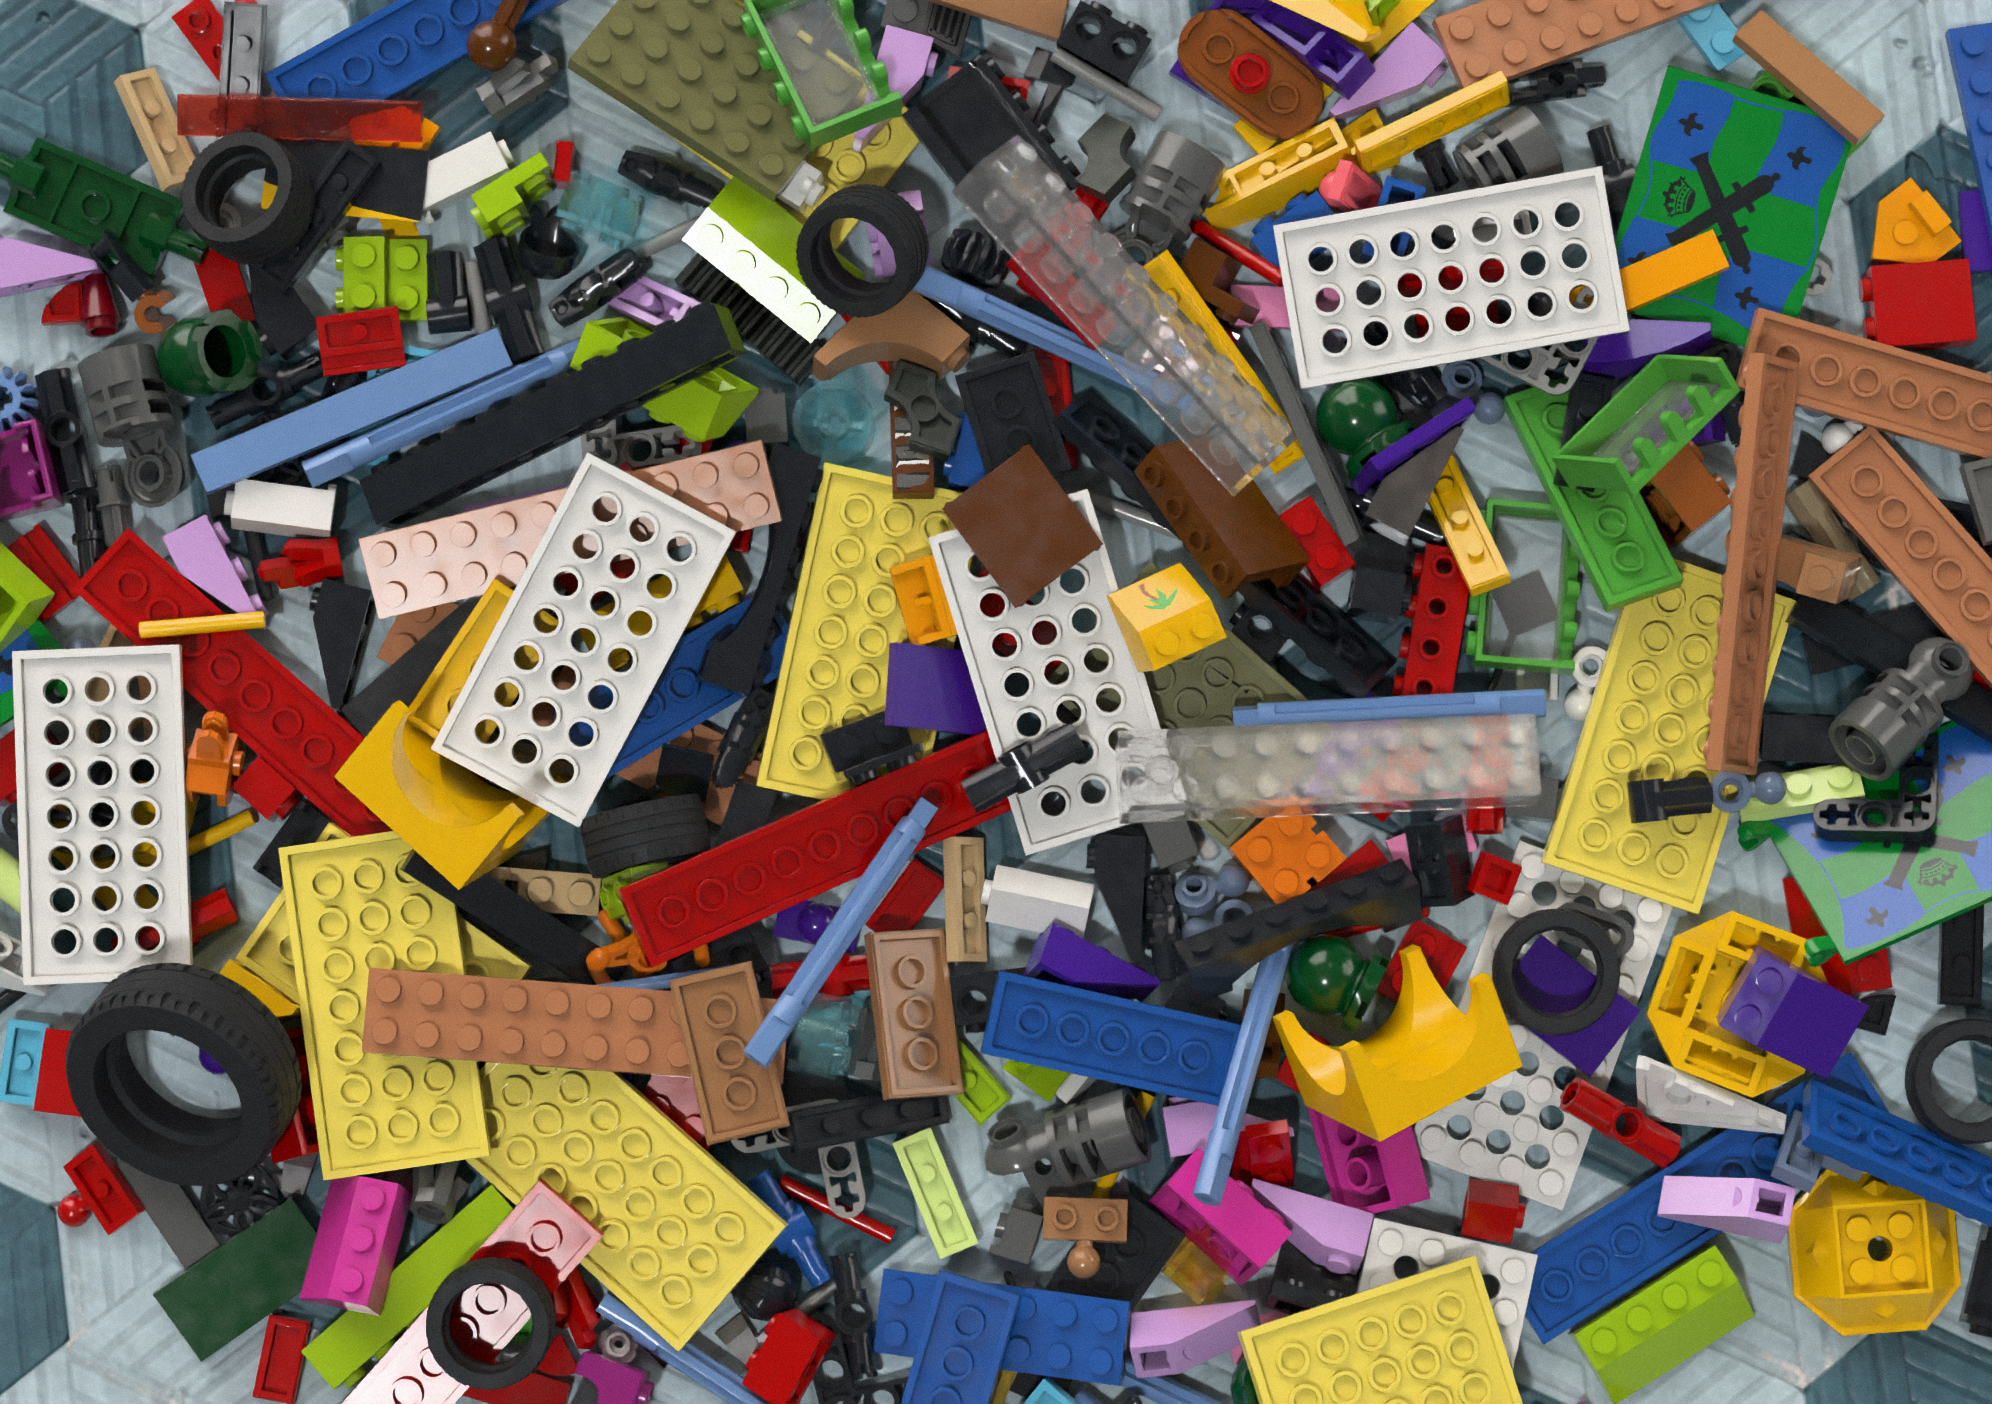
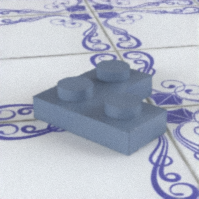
(1799, 1164)

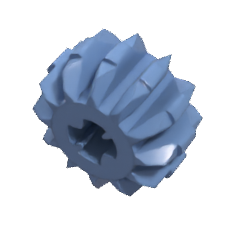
(20, 392)

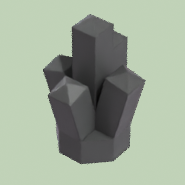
(516, 85)
(864, 1052)
(436, 1192)

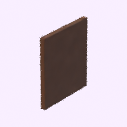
(1022, 526)

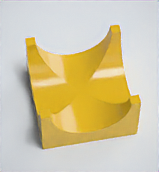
(436, 803)
(1412, 1063)

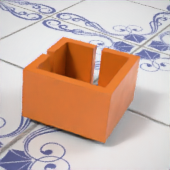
(1284, 855)

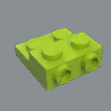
(501, 203)
(383, 275)

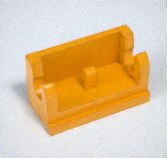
(922, 601)

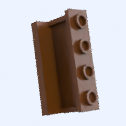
(1227, 535)

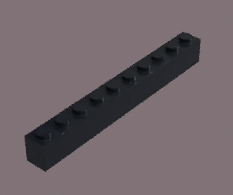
(552, 415)

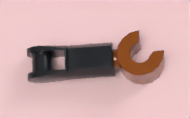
(133, 283)

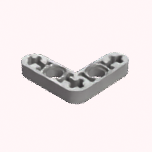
(1543, 360)
(621, 444)
(832, 1192)

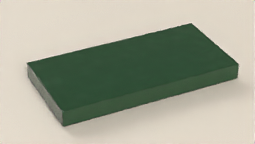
(241, 1280)

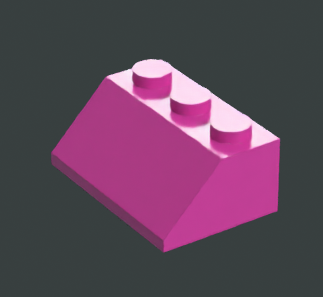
(1367, 1171)
(1235, 1234)
(356, 1244)

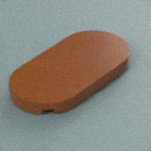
(1288, 102)

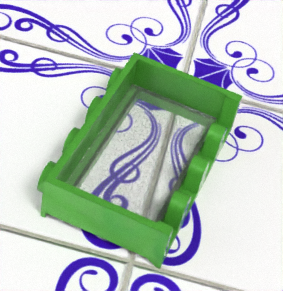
(820, 67)
(1646, 423)
(1533, 617)

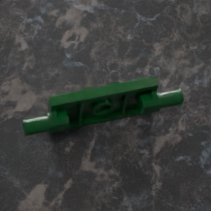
(85, 199)

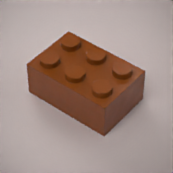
(1685, 495)

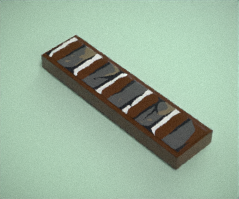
(910, 469)

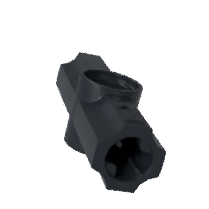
(509, 300)
(58, 407)
(1023, 767)

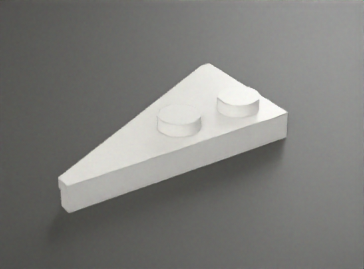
(1680, 1098)

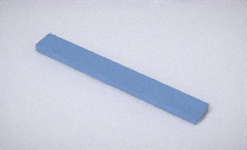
(351, 411)

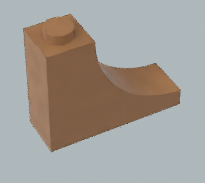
(907, 332)
(1817, 569)

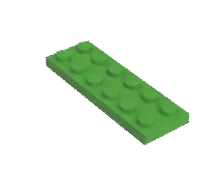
(1606, 527)

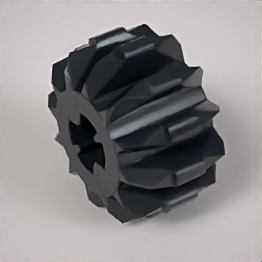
(975, 258)

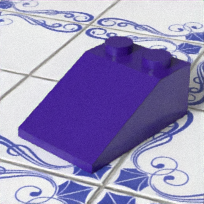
(1791, 1012)

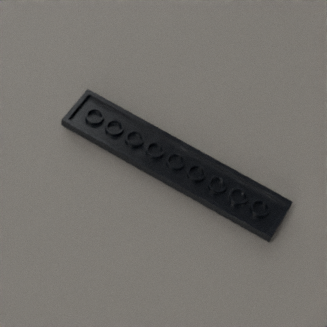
(1295, 610)

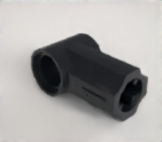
(448, 304)
(1661, 799)

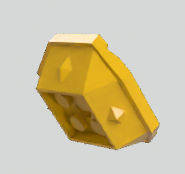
(1692, 990)
(1841, 1280)

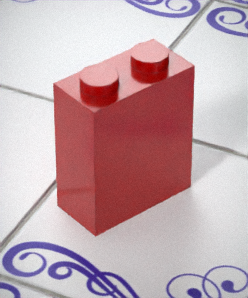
(1919, 305)

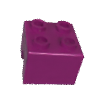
(27, 472)
(615, 1380)

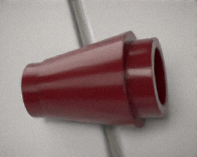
(99, 309)

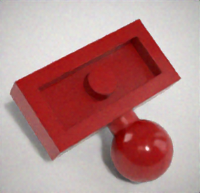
(203, 28)
(101, 1190)

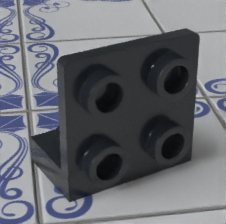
(865, 745)
(1304, 1284)

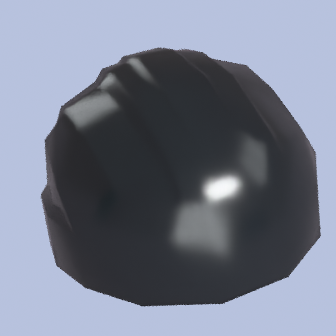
(546, 248)
(766, 1290)

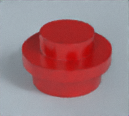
(1249, 73)

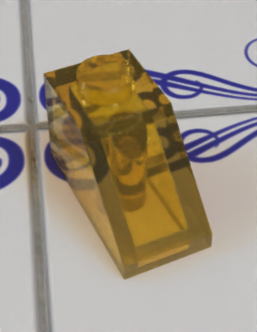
(1195, 1273)

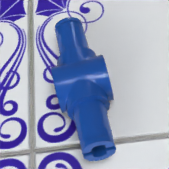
(799, 1236)

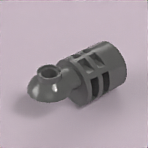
(1502, 154)
(1168, 194)
(134, 413)
(1901, 709)
(1082, 1139)

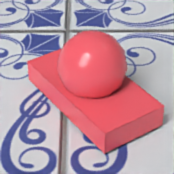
(1349, 188)

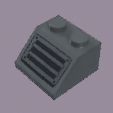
(930, 19)

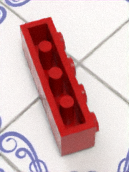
(1435, 627)

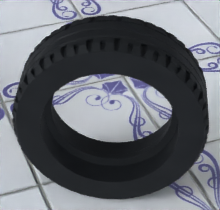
(146, 1127)

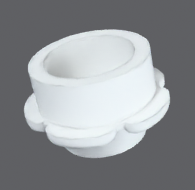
(607, 1344)

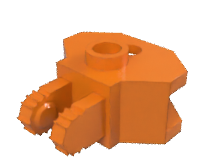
(213, 760)

